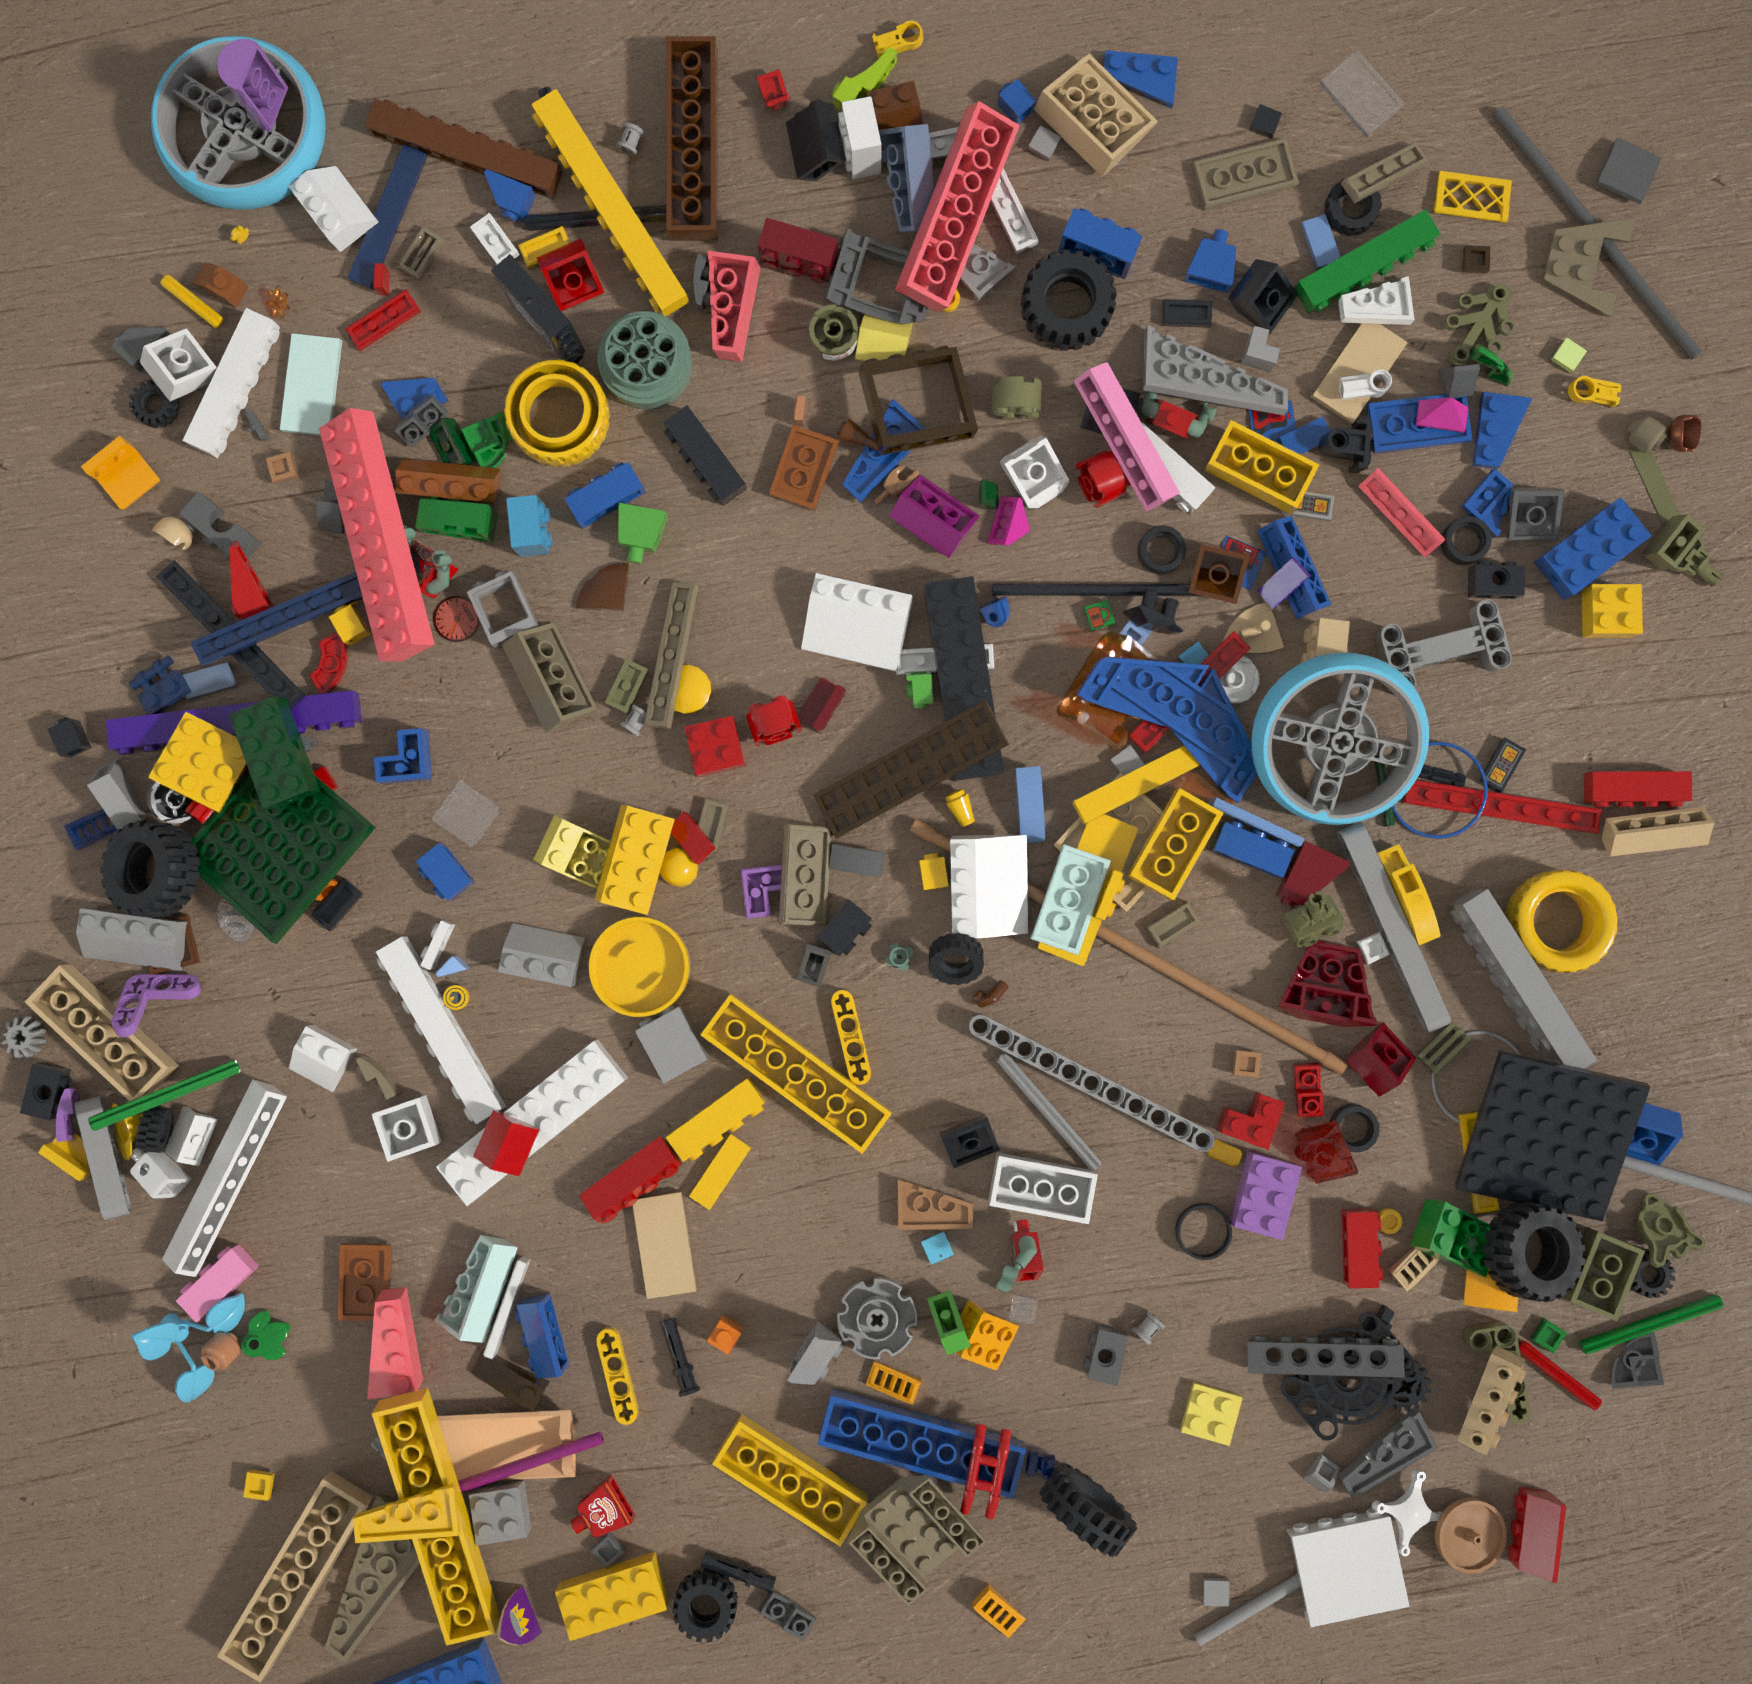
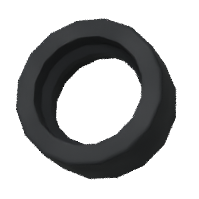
(1479, 527)
(1179, 543)
(1373, 1129)

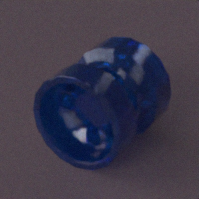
(1039, 1464)

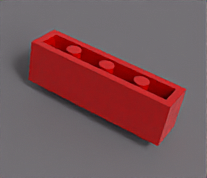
(1638, 787)
(631, 1180)

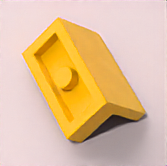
(68, 1156)

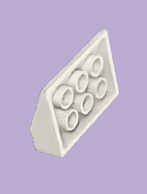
(856, 622)
(989, 885)

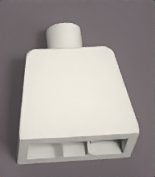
(158, 1174)

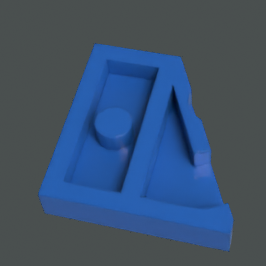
(409, 393)
(1489, 500)

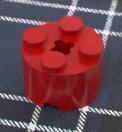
(1102, 478)
(773, 721)

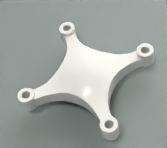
(1408, 1511)

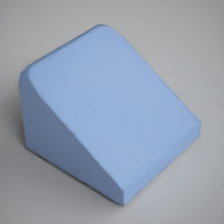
(1139, 634)
(451, 966)

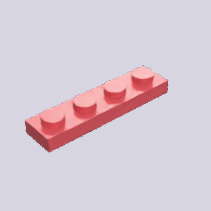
(1401, 512)

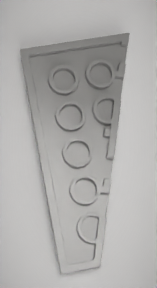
(1204, 377)

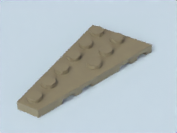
(372, 1584)

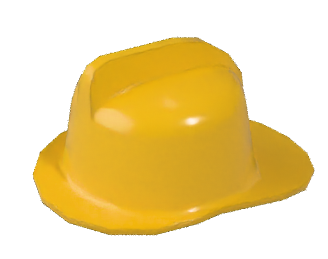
(126, 1133)

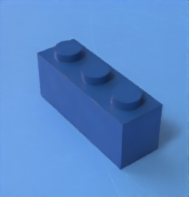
(604, 494)
(1252, 849)

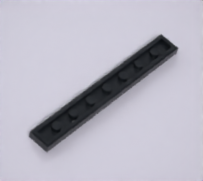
(214, 619)

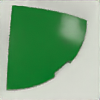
(1497, 370)
(488, 440)

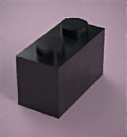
(845, 928)

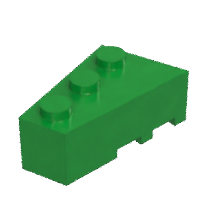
(456, 519)

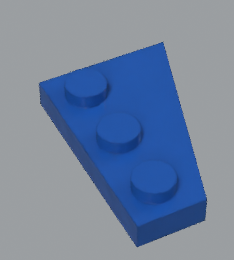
(1144, 73)
(1497, 426)

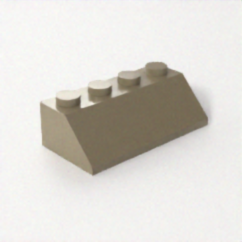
(549, 676)

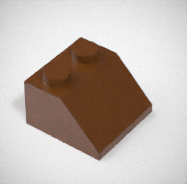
(896, 106)
(1219, 572)

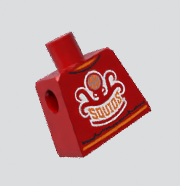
(603, 1509)

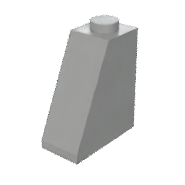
(116, 795)

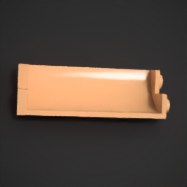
(492, 1440)

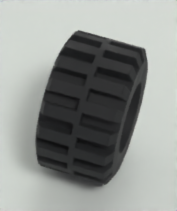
(701, 1625)

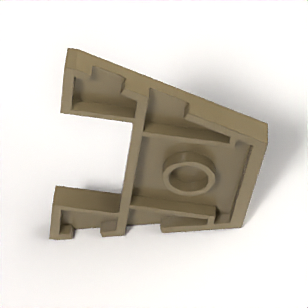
(1575, 257)

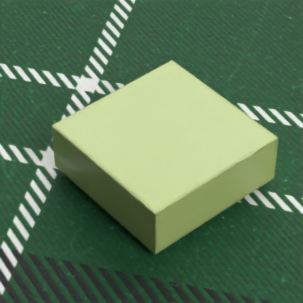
(1568, 355)

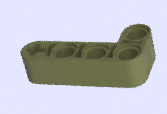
(1509, 1342)

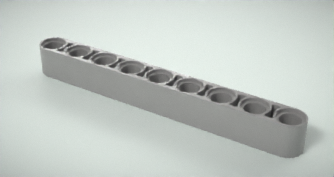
(1393, 927)

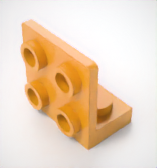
(121, 472)
(987, 1336)

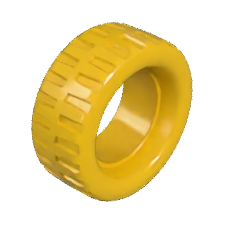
(579, 443)
(1597, 913)

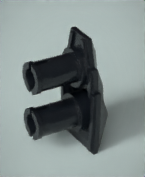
(1147, 617)

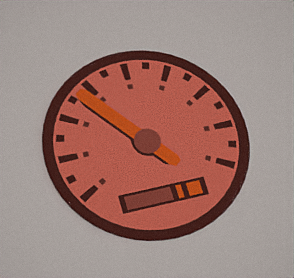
(456, 619)

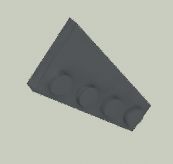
(1392, 1452)

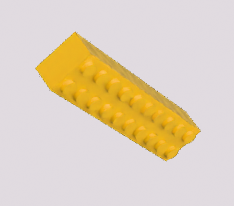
(452, 1563)

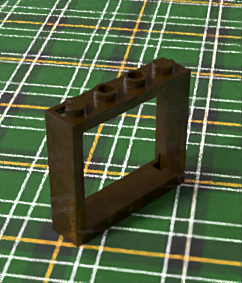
(926, 437)

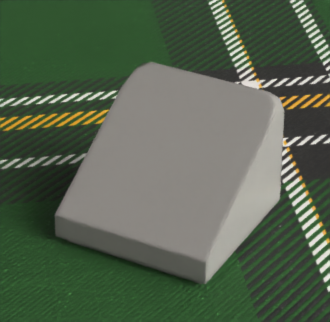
(1322, 1473)

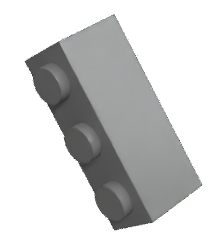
(542, 955)

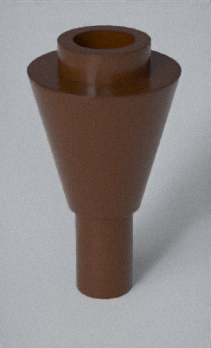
(854, 434)

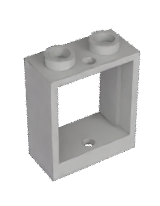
(483, 589)

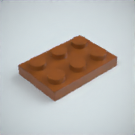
(804, 467)
(362, 1276)

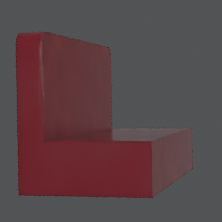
(821, 704)

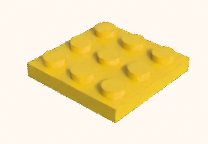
(200, 763)

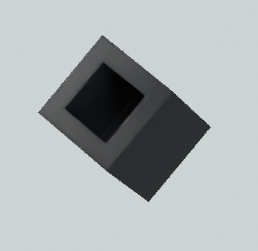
(69, 737)

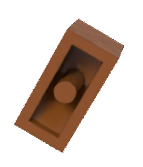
(221, 284)

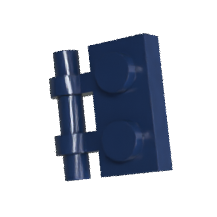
(164, 692)

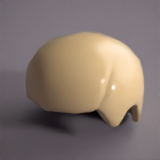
(174, 531)

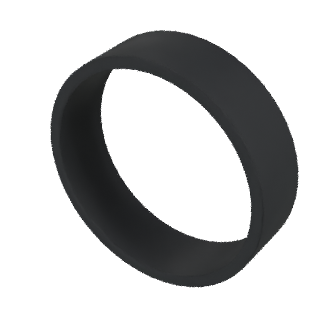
(1225, 1245)

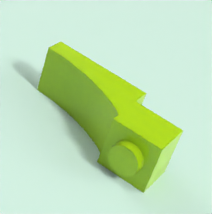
(867, 81)

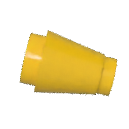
(960, 806)

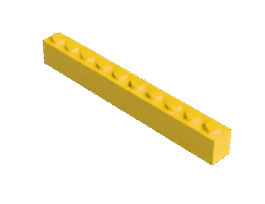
(610, 203)

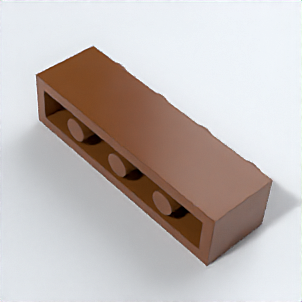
(448, 480)

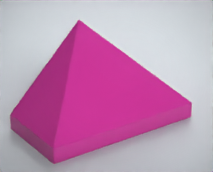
(1442, 414)
(1009, 522)

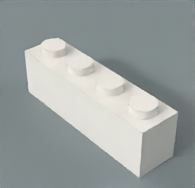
(1191, 484)

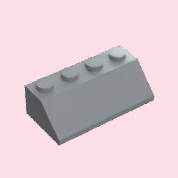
(131, 938)

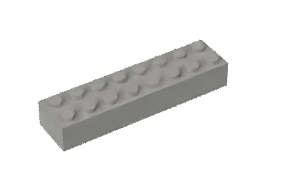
(1520, 979)

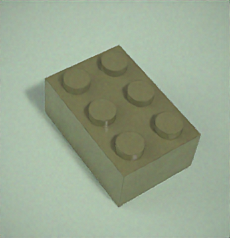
(1606, 1274)

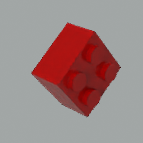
(715, 746)

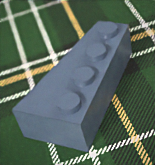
(910, 172)

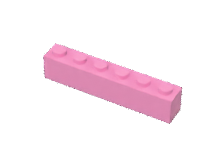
(1126, 436)

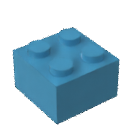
(528, 525)

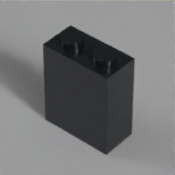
(815, 141)

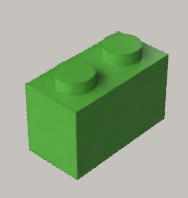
(948, 1322)

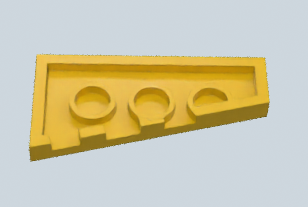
(414, 1517)

